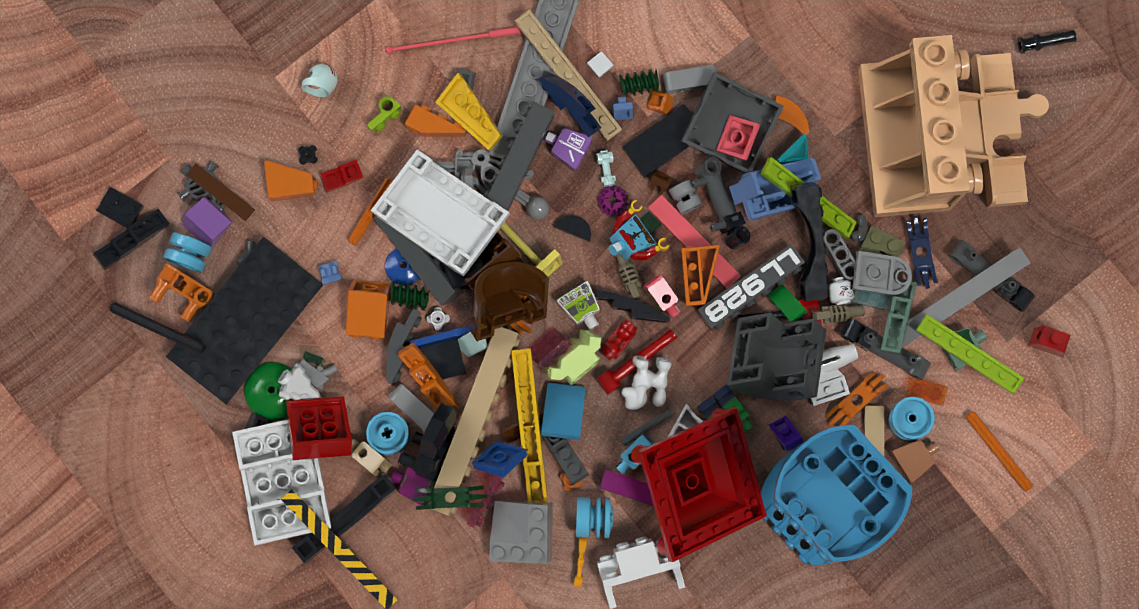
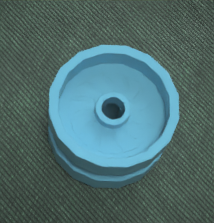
(188, 250)
(388, 422)
(903, 427)

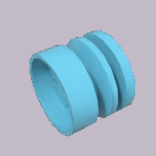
(593, 517)

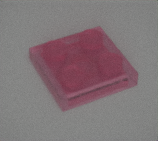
(549, 348)

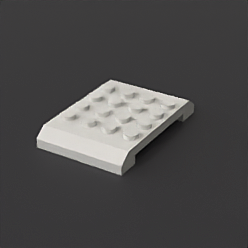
(440, 213)

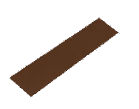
(220, 192)

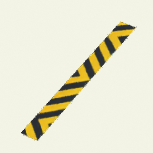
(339, 549)

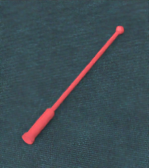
(492, 34)

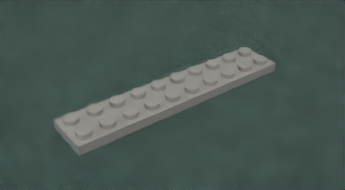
(525, 89)

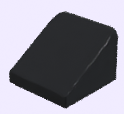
(257, 420)

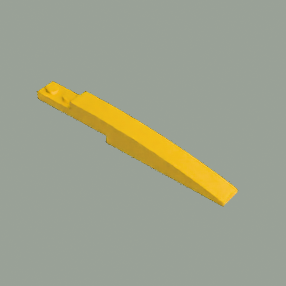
(529, 425)

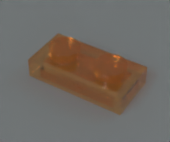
(928, 391)

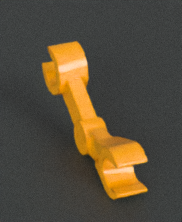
(582, 547)

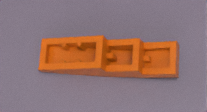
(426, 376)

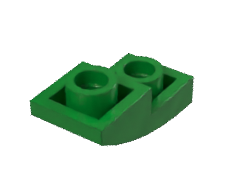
(787, 303)

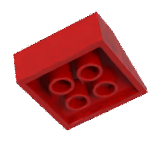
(319, 428)

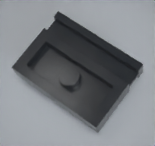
(119, 208)

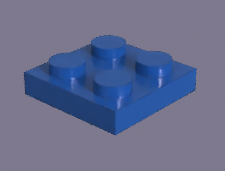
(499, 458)

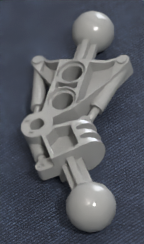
(536, 207)

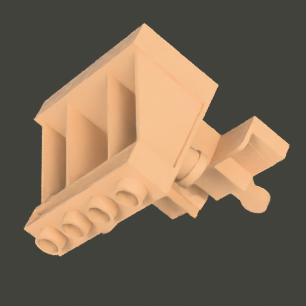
(933, 139)

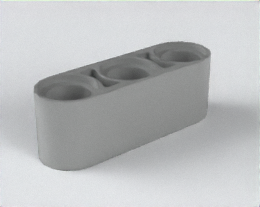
(688, 79)
(839, 245)
(411, 406)

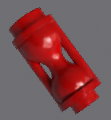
(625, 332)

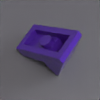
(786, 433)

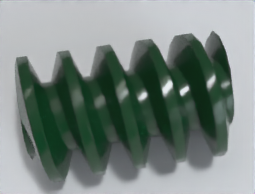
(639, 82)
(409, 296)

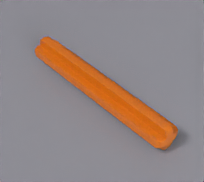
(368, 216)

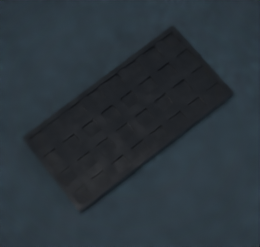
(245, 320)

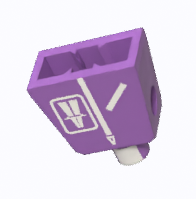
(569, 147)

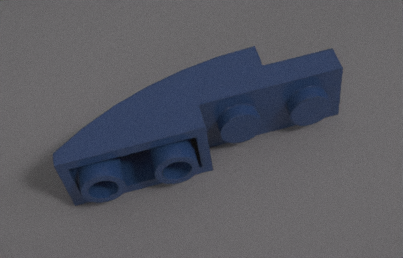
(569, 96)

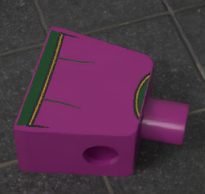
(410, 481)

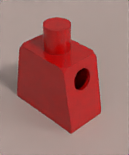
(1050, 340)

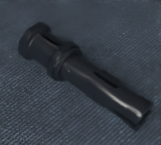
(1038, 42)

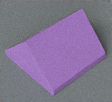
(206, 222)

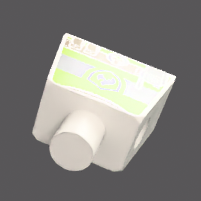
(580, 305)

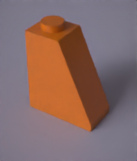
(288, 183)

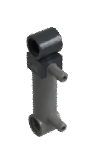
(730, 220)
(1009, 289)
(870, 341)

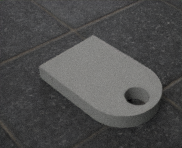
(879, 273)

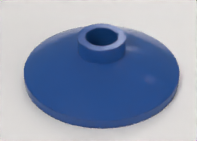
(397, 273)

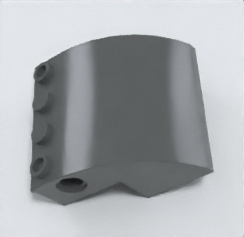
(777, 358)

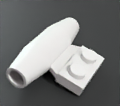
(832, 381)

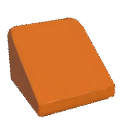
(660, 102)

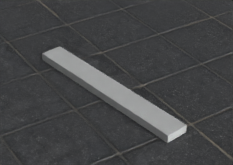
(969, 291)

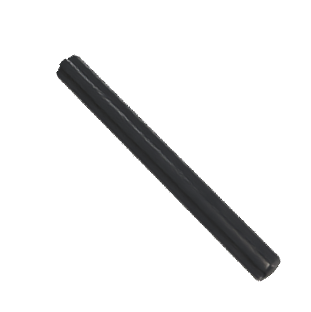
(158, 328)

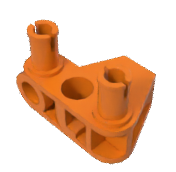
(181, 283)

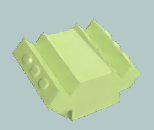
(577, 359)

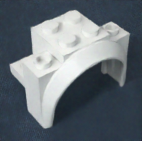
(634, 562)

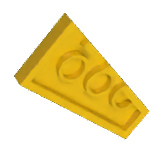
(466, 109)

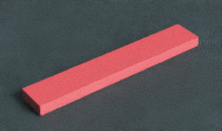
(690, 238)

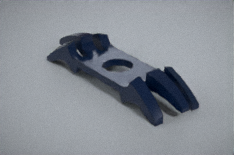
(921, 264)

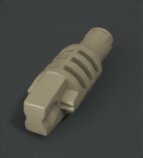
(630, 277)
(838, 313)

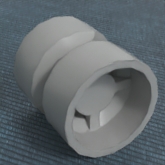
(682, 191)

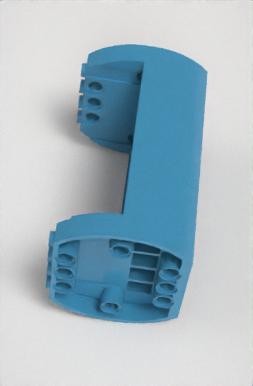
(836, 496)

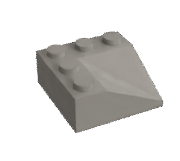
(521, 532)

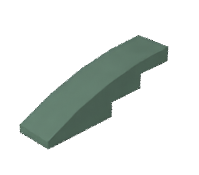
(898, 319)

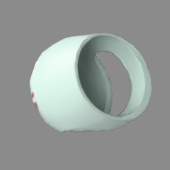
(323, 77)

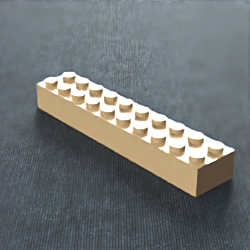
(477, 414)

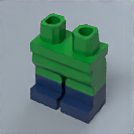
(725, 400)

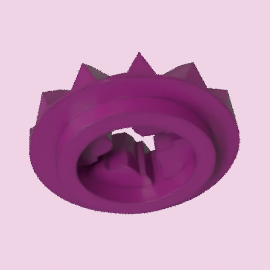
(605, 205)

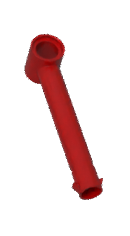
(610, 380)

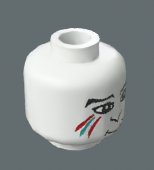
(840, 291)

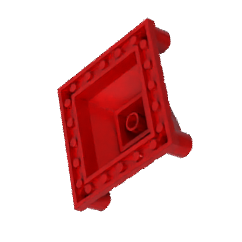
(701, 484)

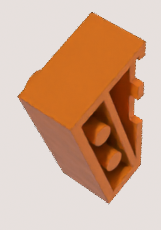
(698, 272)

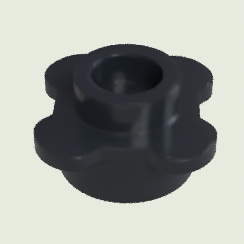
(304, 150)

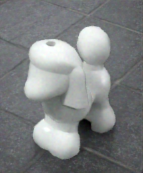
(643, 380)

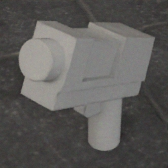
(317, 376)

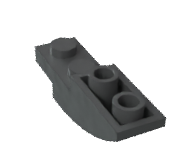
(400, 336)
(565, 457)

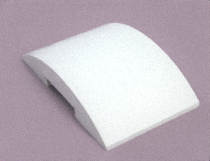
(269, 475)

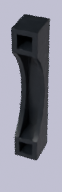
(813, 279)
(348, 516)

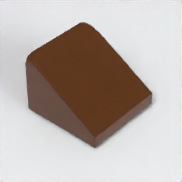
(511, 432)

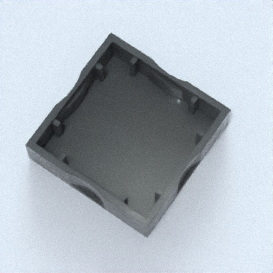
(710, 117)

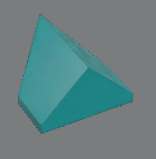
(796, 152)

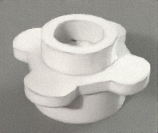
(438, 313)

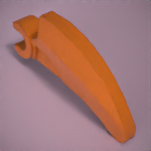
(793, 115)

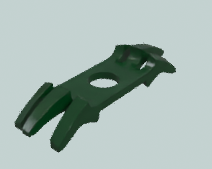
(438, 497)

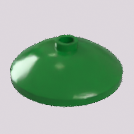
(257, 393)

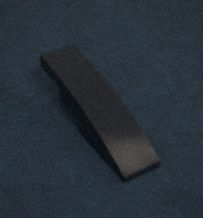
(131, 239)
(639, 310)

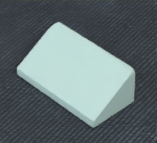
(470, 346)

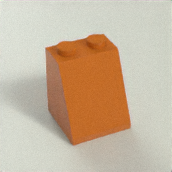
(368, 309)

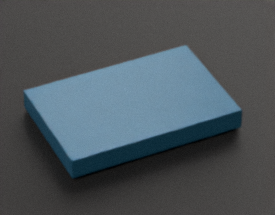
(563, 411)

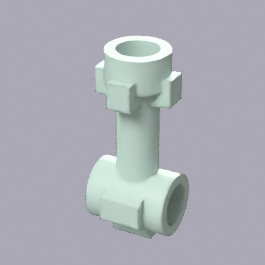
(605, 158)

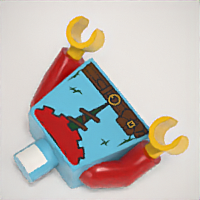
(632, 238)

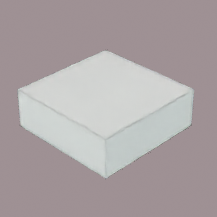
(600, 64)

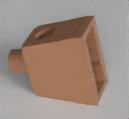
(914, 459)

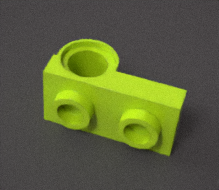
(380, 121)

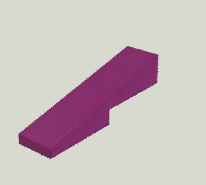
(626, 487)

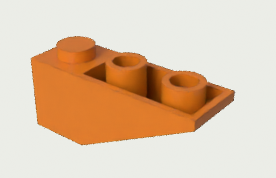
(430, 125)

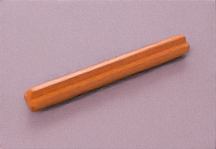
(999, 451)

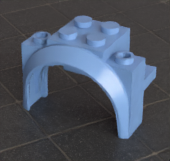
(763, 198)

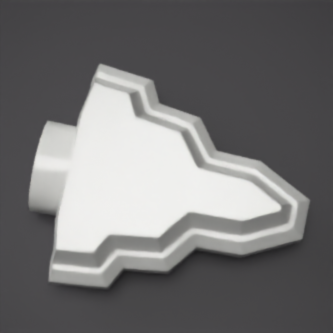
(297, 385)

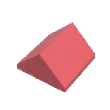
(738, 138)

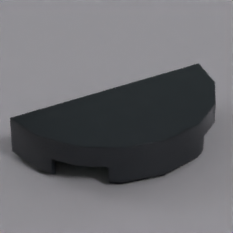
(575, 226)

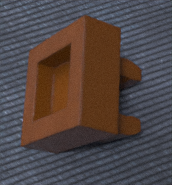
(662, 180)

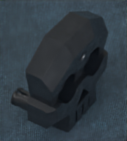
(433, 443)

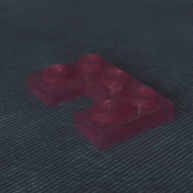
(477, 517)

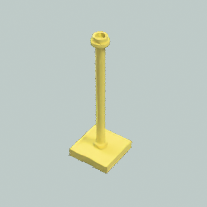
(547, 265)

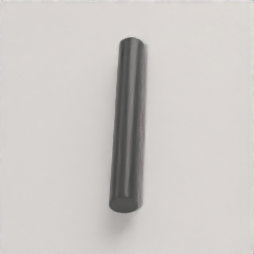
(646, 427)

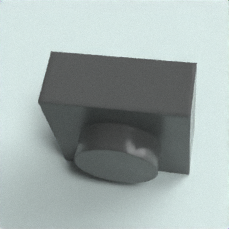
(468, 76)

